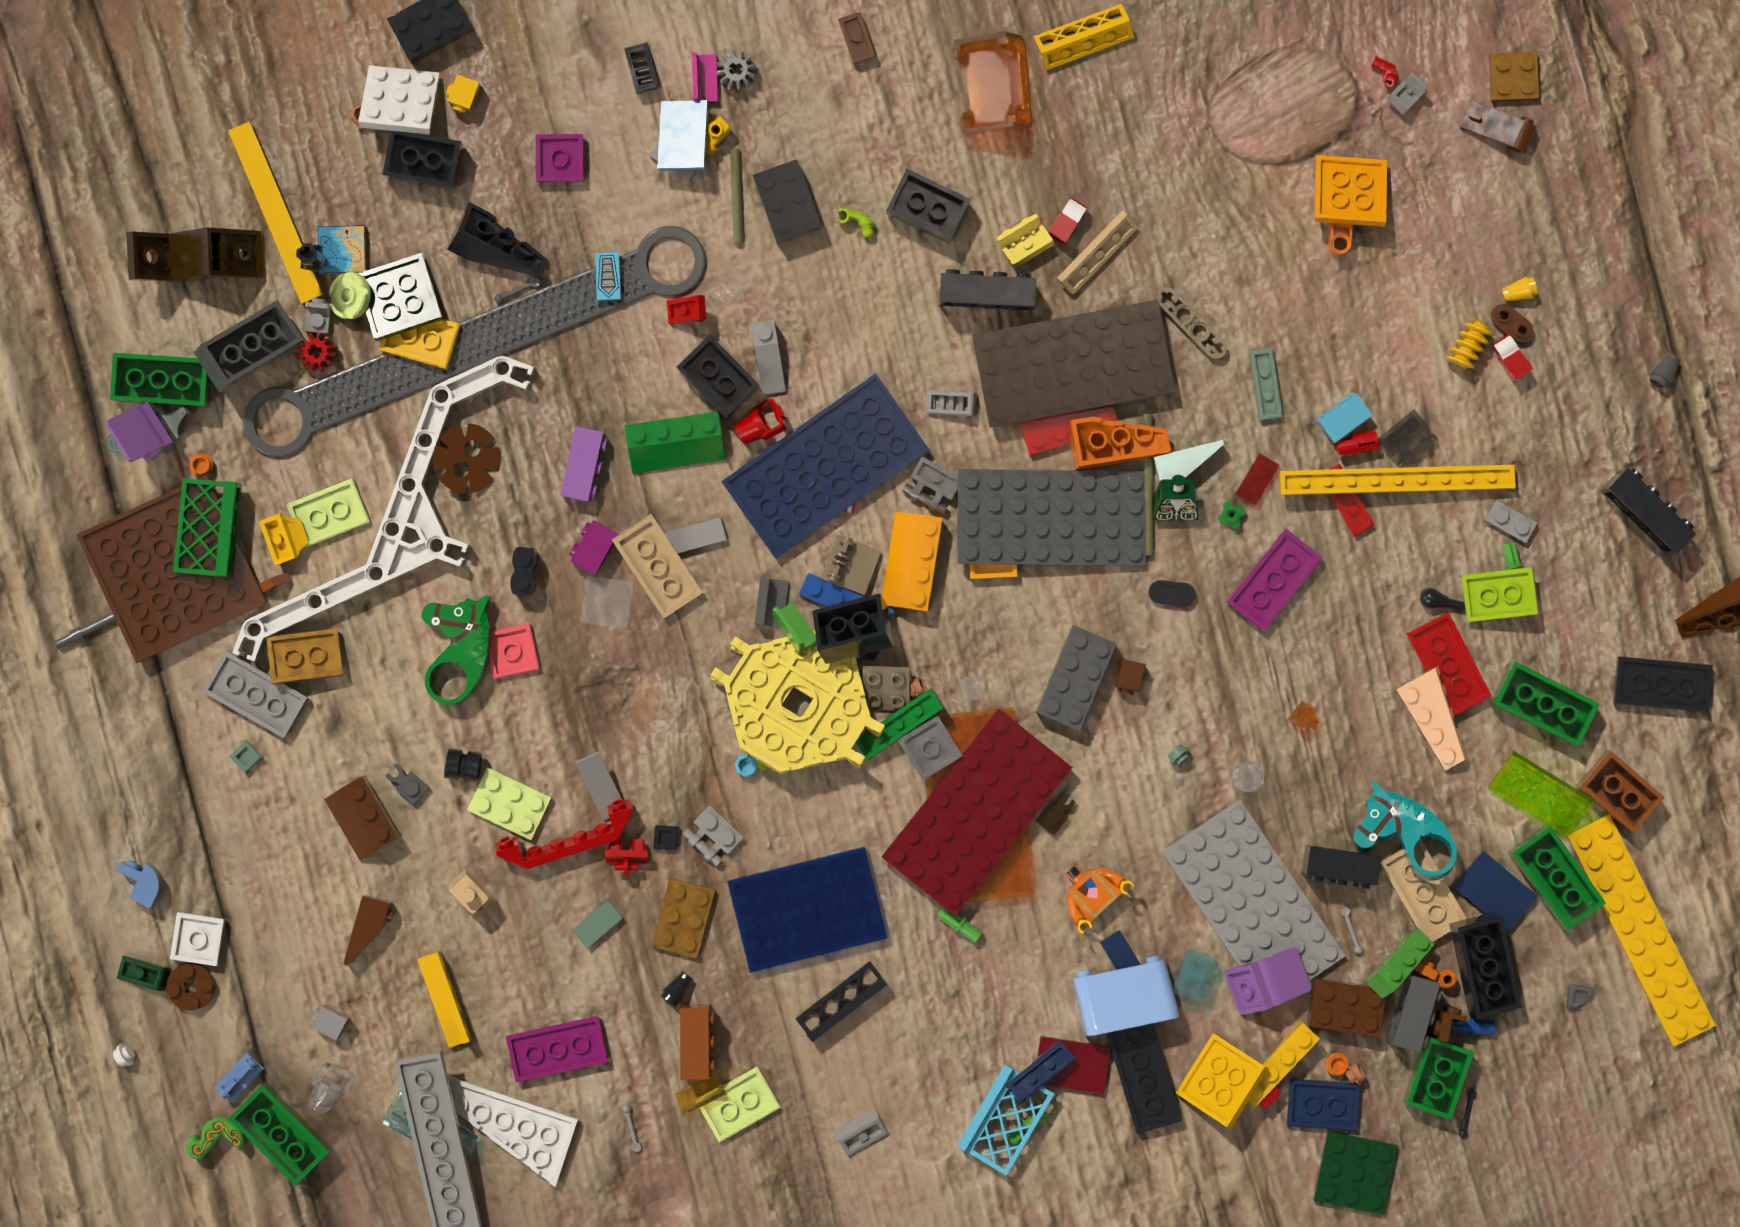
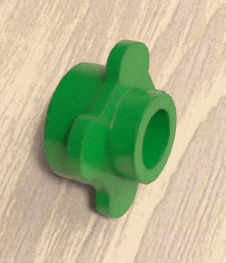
(1225, 516)

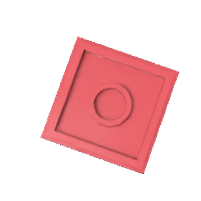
(513, 651)

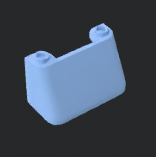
(1125, 997)

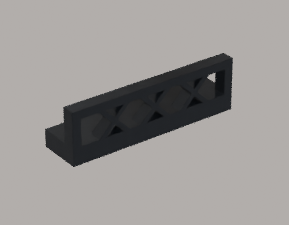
(847, 1008)

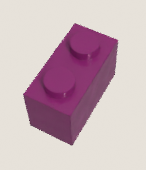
(593, 547)

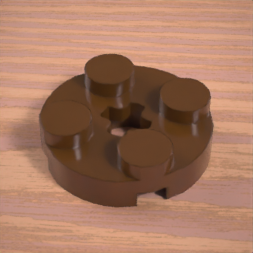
(177, 990)

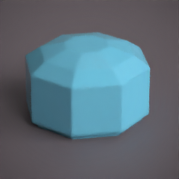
(745, 765)

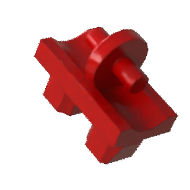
(626, 859)

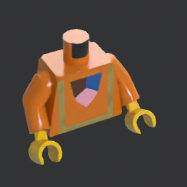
(1093, 893)

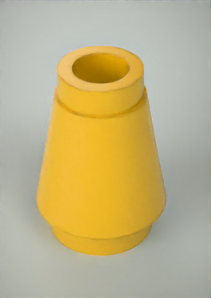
(1520, 290)

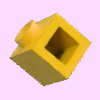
(463, 94)

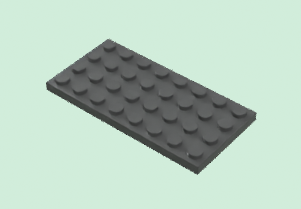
(1051, 517)

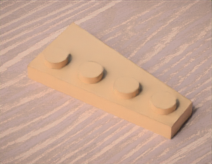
(1430, 709)

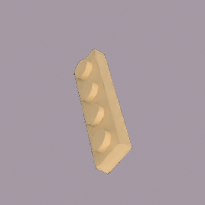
(1097, 252)

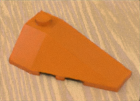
(1107, 442)

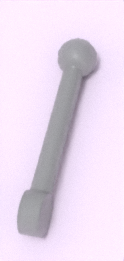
(1345, 912)
(636, 1147)

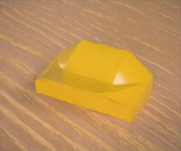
(284, 537)

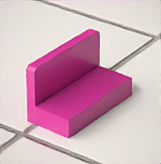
(705, 77)

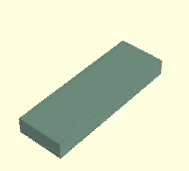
(1265, 384)

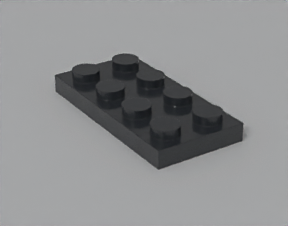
(1662, 684)

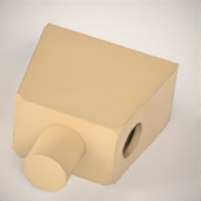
(471, 893)

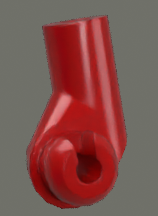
(1388, 71)

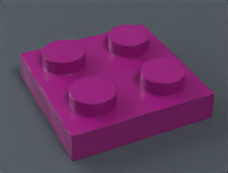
(559, 158)

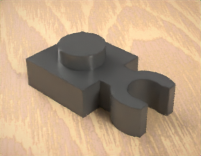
(409, 786)

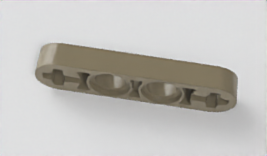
(1194, 320)

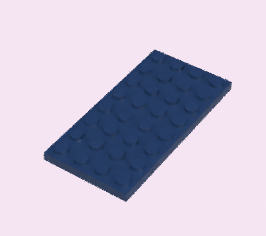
(825, 465)

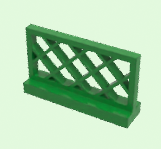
(227, 532)

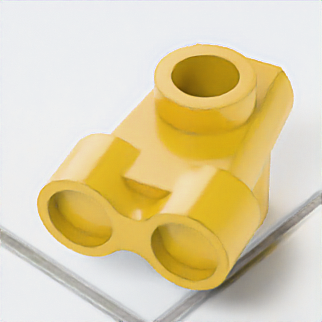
(714, 139)

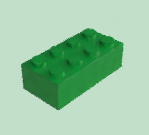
(159, 380)
(1544, 703)
(1557, 877)
(280, 1133)

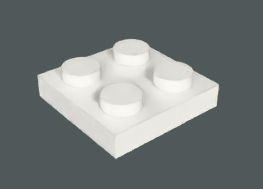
(197, 939)

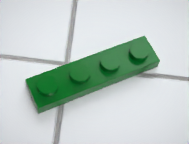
(901, 723)

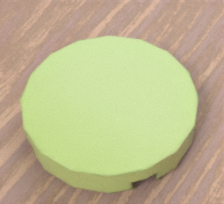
(349, 295)

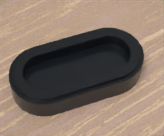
(1172, 593)

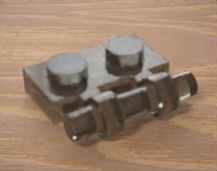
(1405, 432)

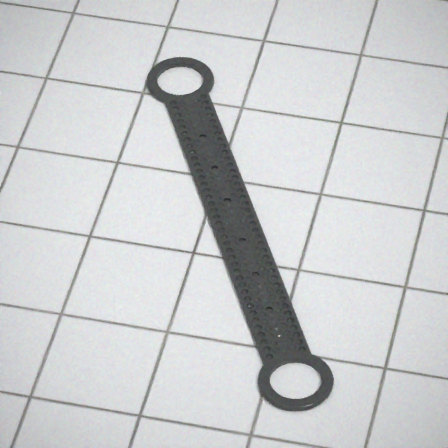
(478, 341)

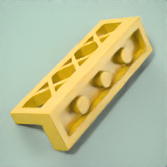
(1085, 40)
(444, 999)

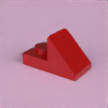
(686, 309)

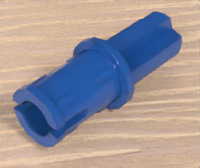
(1473, 1027)

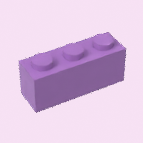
(583, 464)

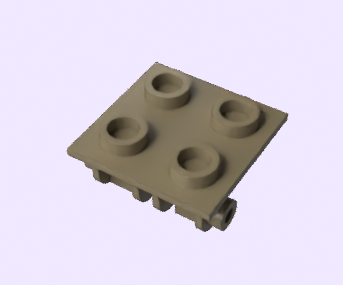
(850, 565)
(886, 687)

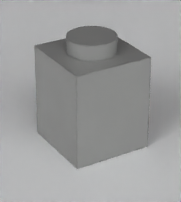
(329, 1021)

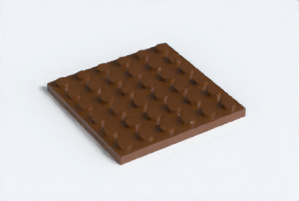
(135, 571)

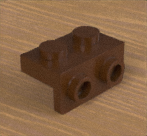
(1442, 1023)

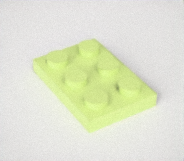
(509, 803)

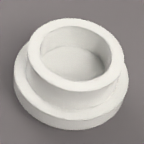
(124, 1055)

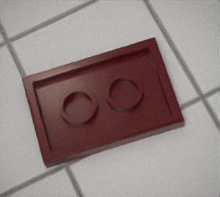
(1088, 1070)

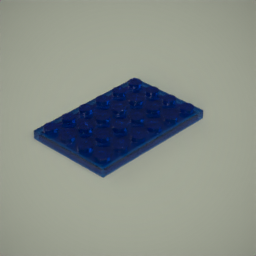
(807, 909)

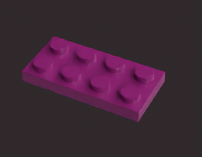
(1274, 579)
(557, 1048)

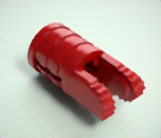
(1358, 443)

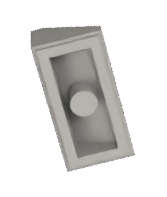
(860, 1132)

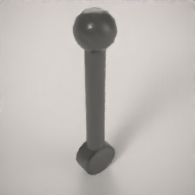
(535, 282)

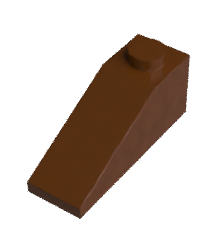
(370, 920)

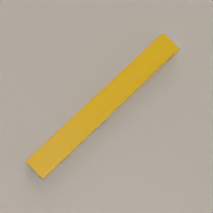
(274, 210)

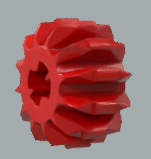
(313, 360)

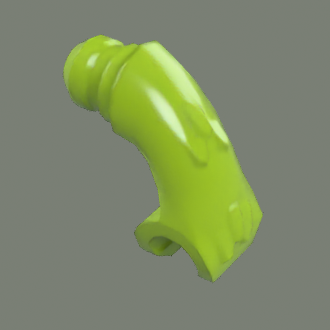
(864, 221)

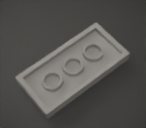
(253, 695)

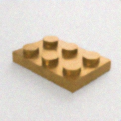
(304, 656)
(683, 918)

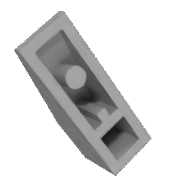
(768, 357)

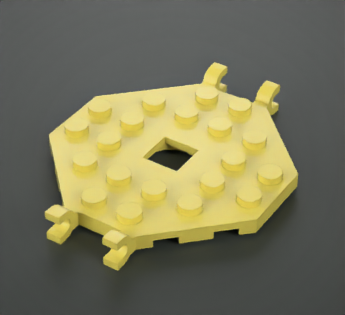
(778, 735)

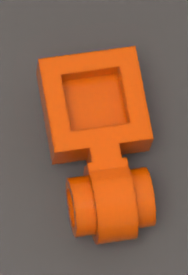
(1426, 968)

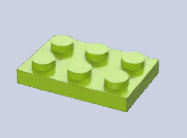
(1500, 594)

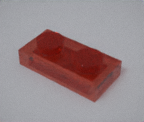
(1257, 479)

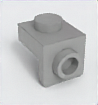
(1407, 93)

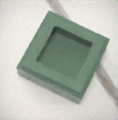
(246, 756)

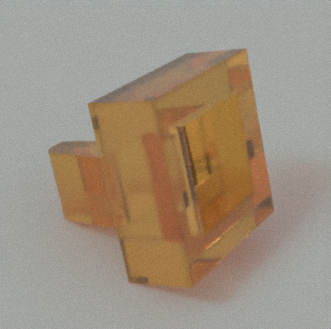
(1304, 716)

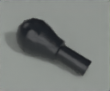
(1433, 599)

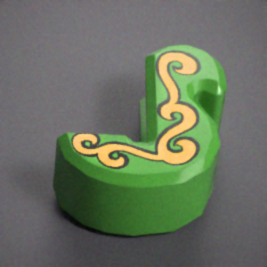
(211, 1133)

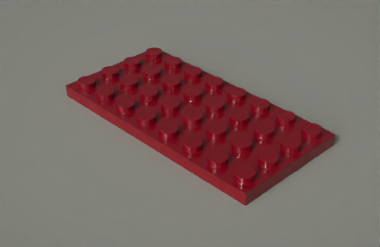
(976, 812)

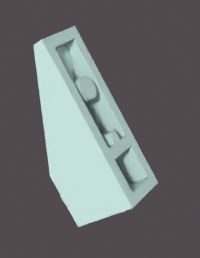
(1183, 461)

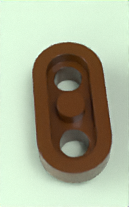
(1512, 323)

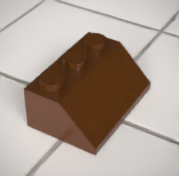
(362, 817)

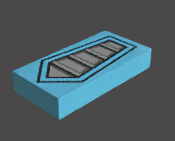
(608, 276)

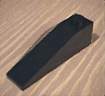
(487, 242)

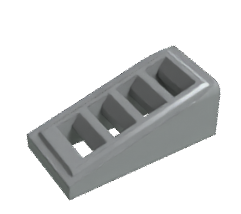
(972, 403)

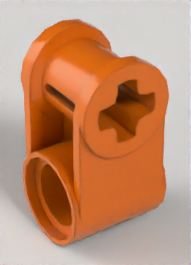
(1339, 232)

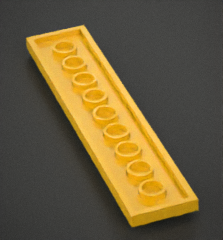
(1641, 930)

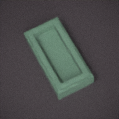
(597, 924)

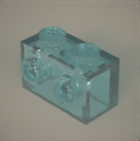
(1194, 974)

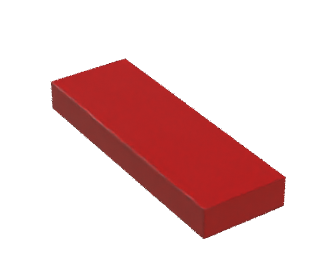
(1352, 510)

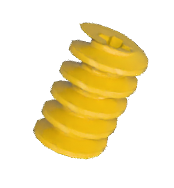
(1470, 344)

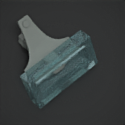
(171, 421)

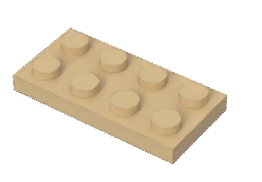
(657, 566)
(1427, 902)

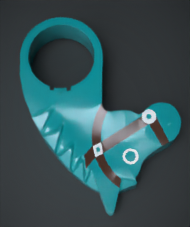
(1400, 817)

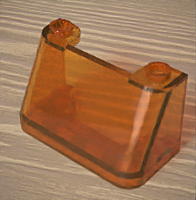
(995, 83)

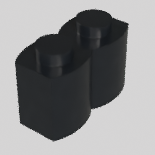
(523, 578)

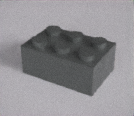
(1414, 1013)

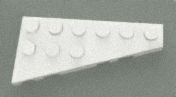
(521, 1128)

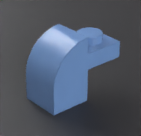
(148, 883)

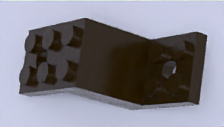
(194, 255)

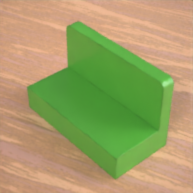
(794, 627)

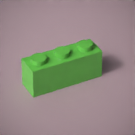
(1400, 963)

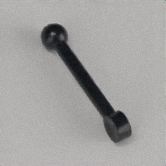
(1471, 1093)

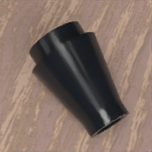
(676, 989)

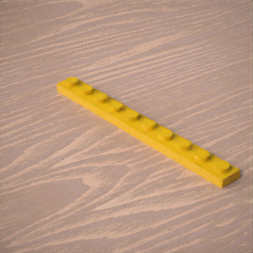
(1397, 480)

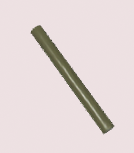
(736, 196)

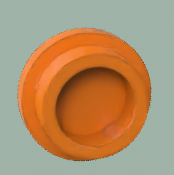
(201, 464)
(1337, 1064)

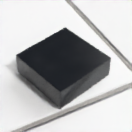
(666, 837)

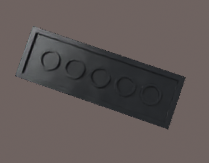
(1144, 1077)

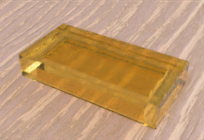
(700, 1094)

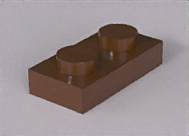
(856, 38)

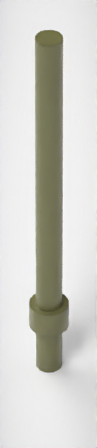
(1148, 468)

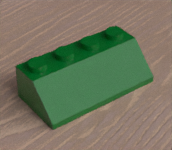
(675, 442)

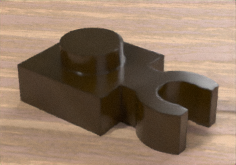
(1053, 816)

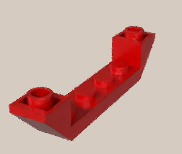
(511, 850)

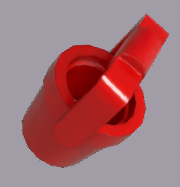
(756, 427)

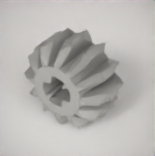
(735, 78)

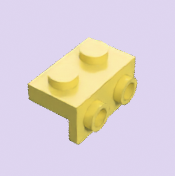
(1025, 241)

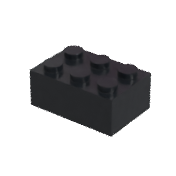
(429, 27)
(423, 160)
(787, 201)
(928, 206)
(718, 376)
(852, 628)
(1341, 866)

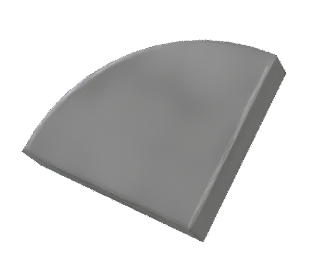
(1578, 995)

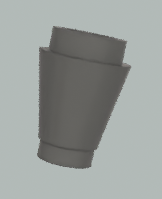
(1664, 372)

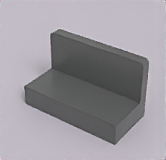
(770, 594)

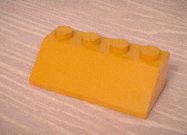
(911, 561)

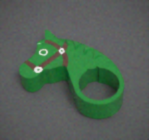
(470, 644)

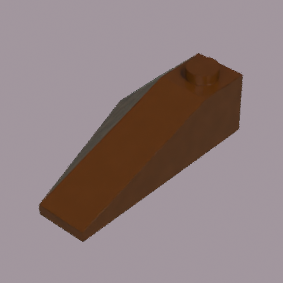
(1713, 613)

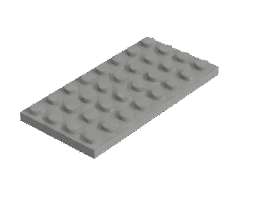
(1249, 892)

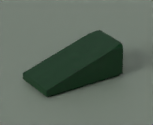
(143, 973)

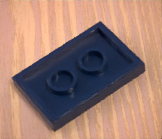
(1495, 890)
(1323, 1104)

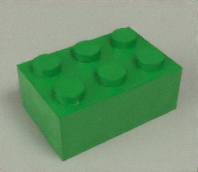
(1438, 1077)

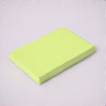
(330, 512)
(745, 1102)

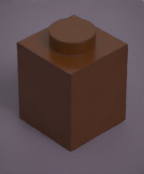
(1130, 676)

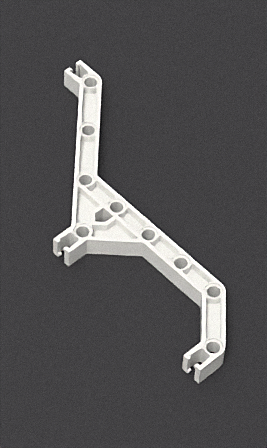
(405, 509)

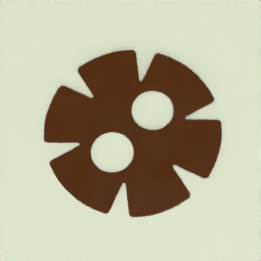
(447, 457)

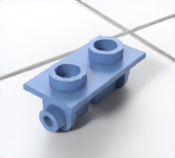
(239, 1078)

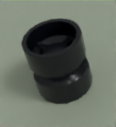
(463, 765)

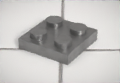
(930, 748)

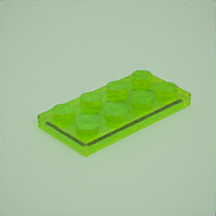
(1540, 794)

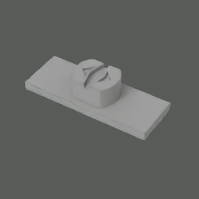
(598, 782)

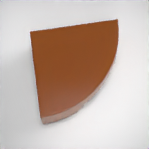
(274, 582)

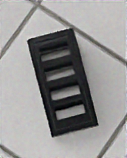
(647, 86)

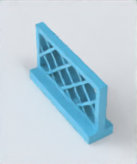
(985, 1114)

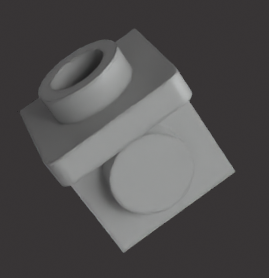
(318, 316)

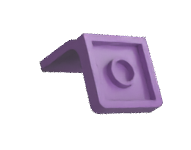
(139, 433)
(1268, 981)

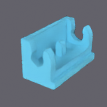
(1343, 417)

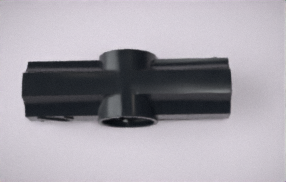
(311, 257)

